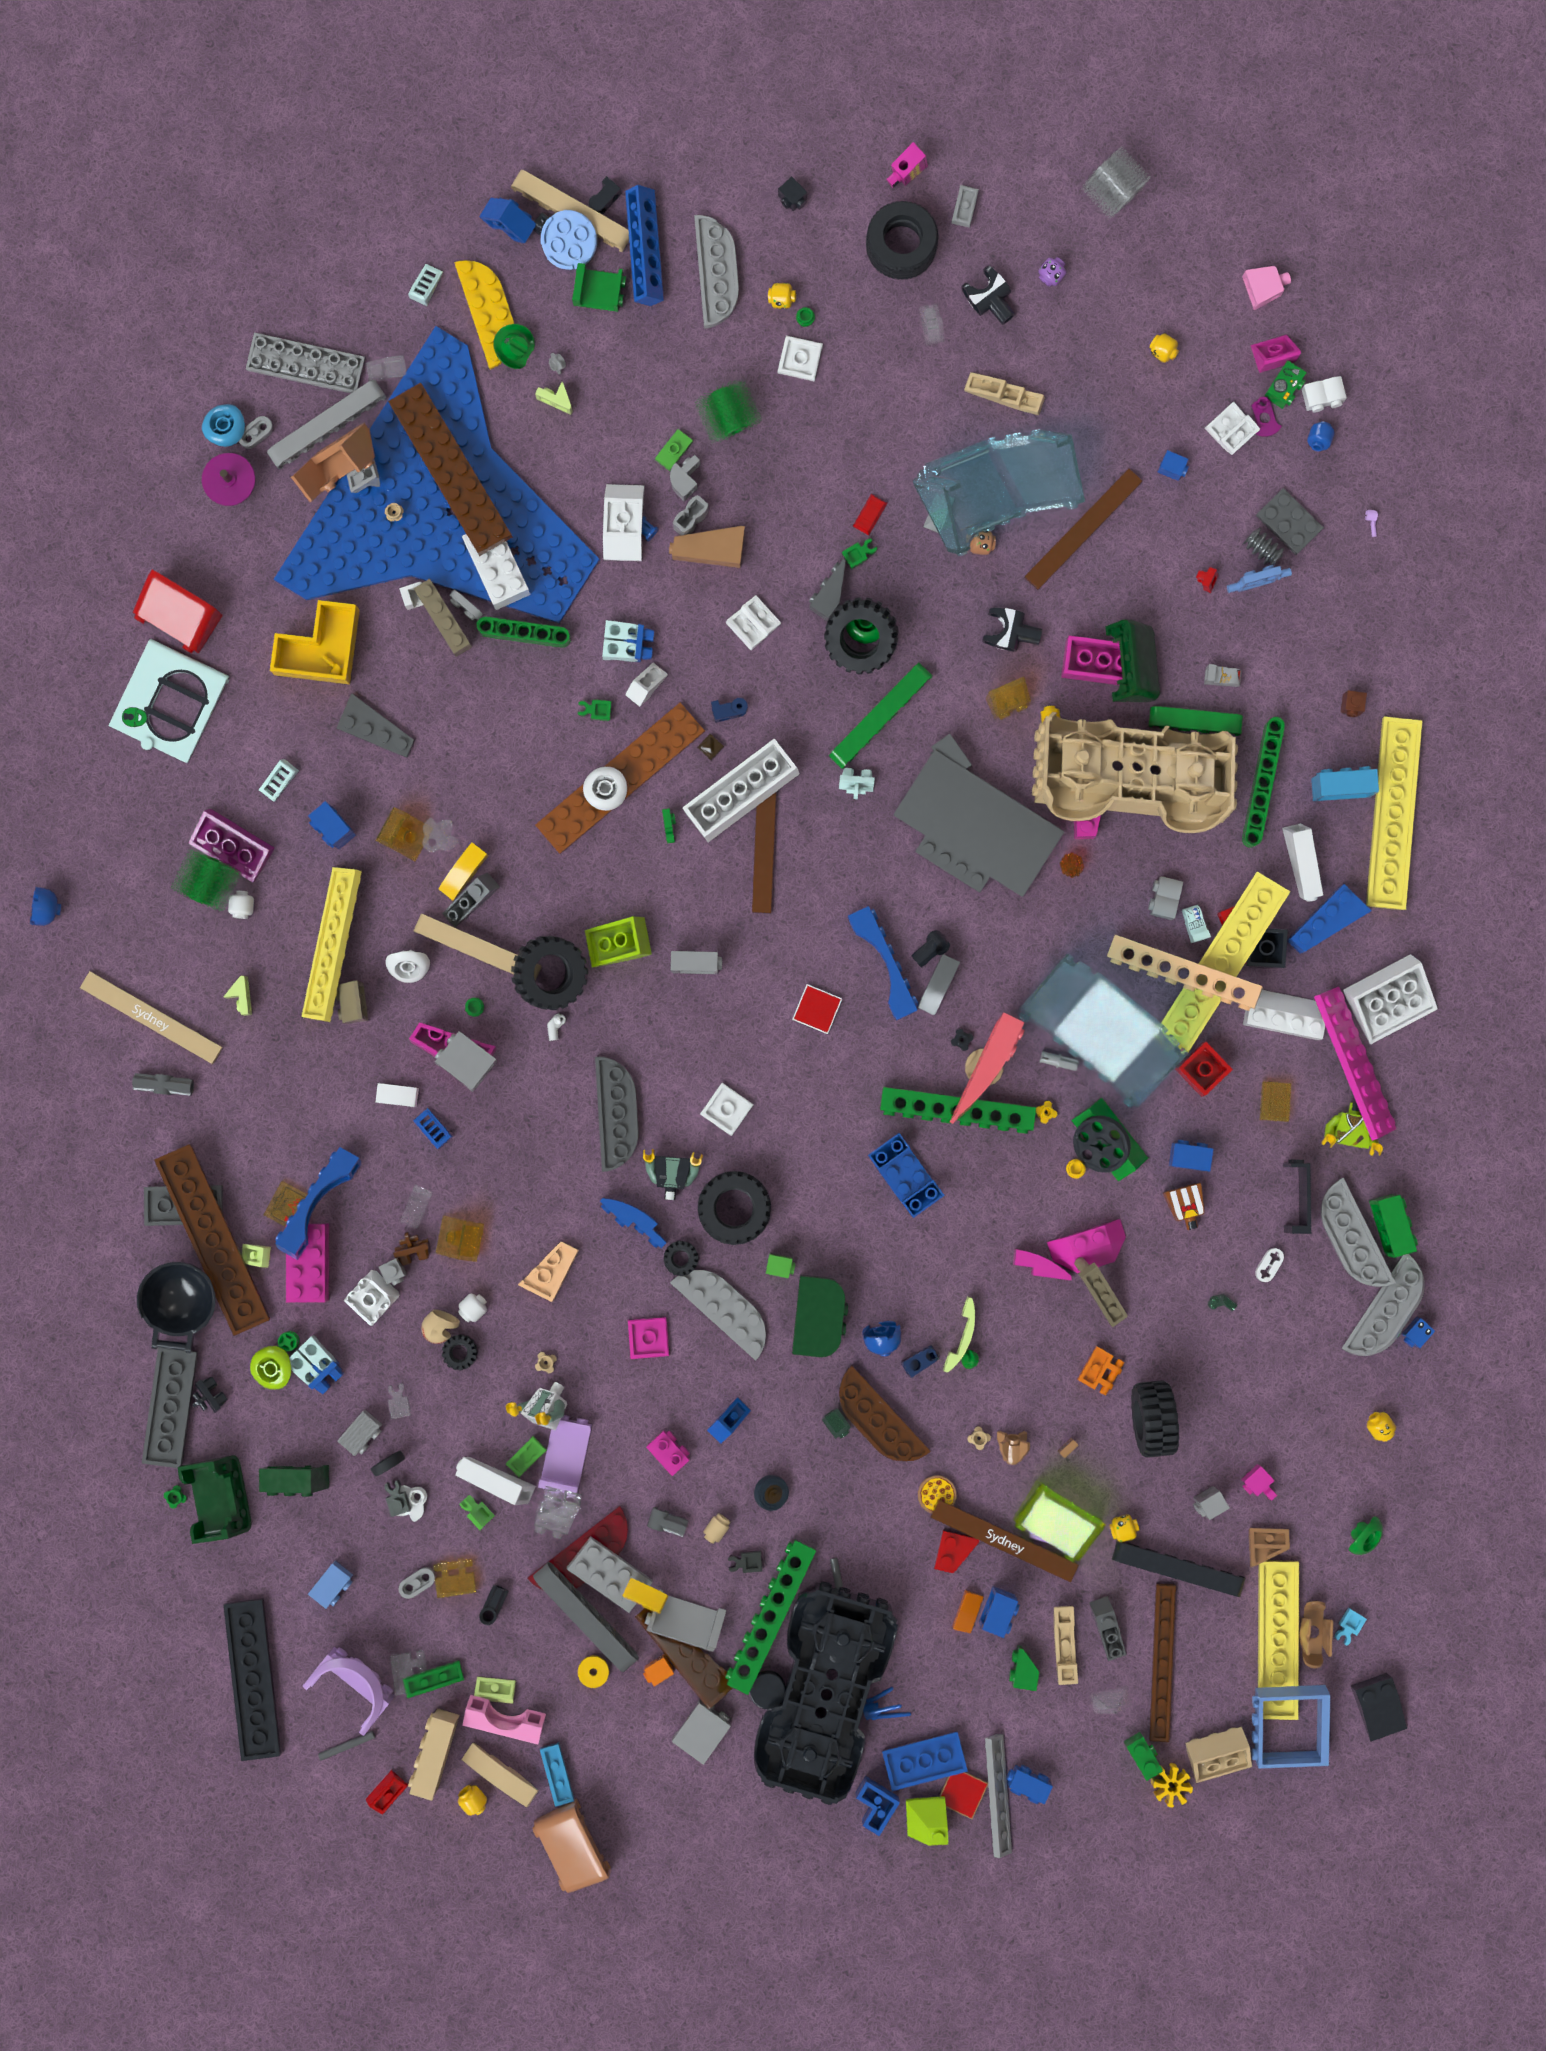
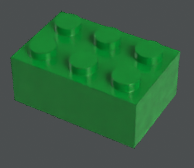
(1393, 1225)

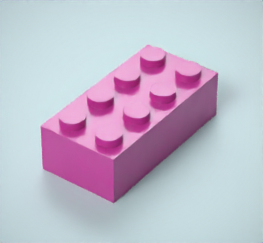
(1092, 660)
(309, 1275)

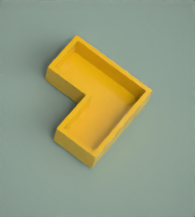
(333, 635)

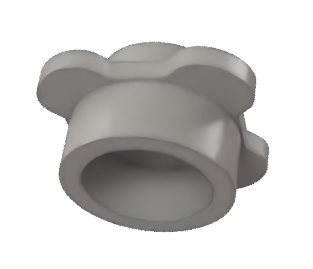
(557, 363)

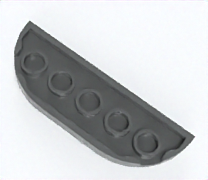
(616, 1113)

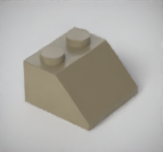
(352, 1002)

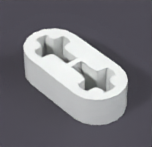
(1273, 1267)

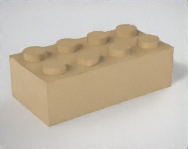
(433, 1757)

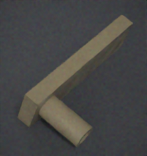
(1101, 1291)

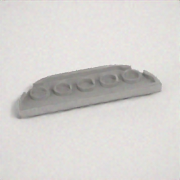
(716, 270)
(1353, 1238)
(725, 1308)
(1388, 1310)

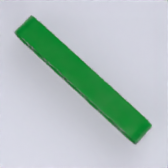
(880, 715)
(1267, 774)

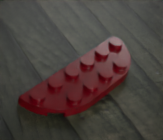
(609, 1531)

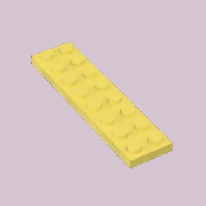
(331, 944)
(1278, 1633)

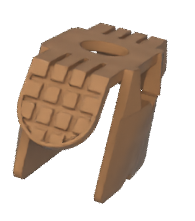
(1313, 1646)

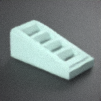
(424, 299)
(273, 775)

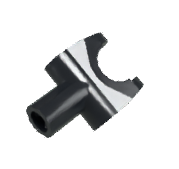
(990, 297)
(1013, 630)

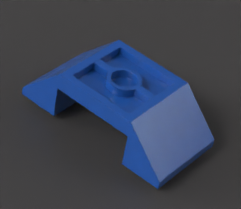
(905, 1175)

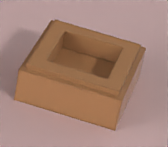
(1068, 1447)

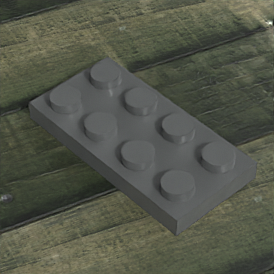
(160, 1208)

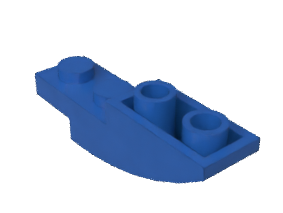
(627, 1214)

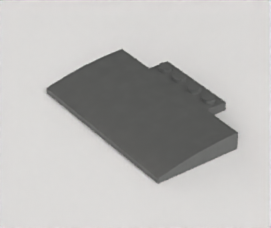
(975, 827)

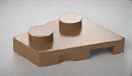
(1267, 1544)

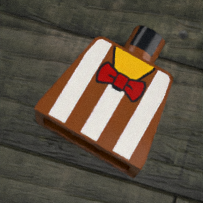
(1186, 1204)

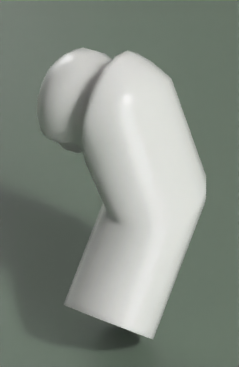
(553, 1026)

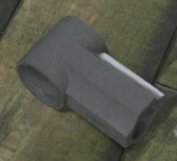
(667, 1522)

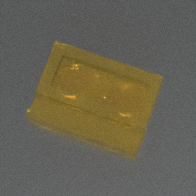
(1275, 1101)

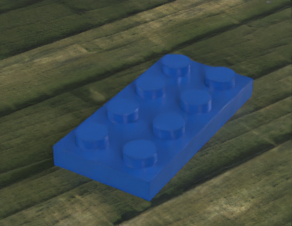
(924, 1761)

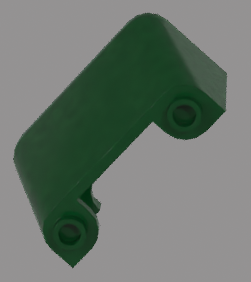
(1138, 661)
(218, 1498)

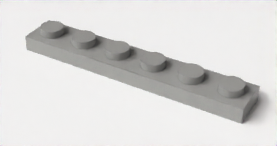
(998, 1795)

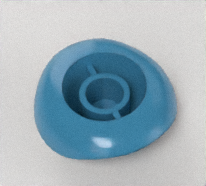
(224, 425)

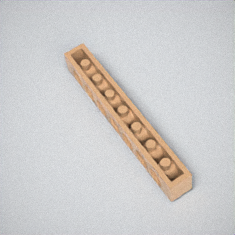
(1120, 945)

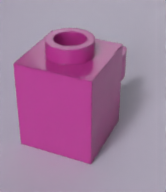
(1257, 1482)

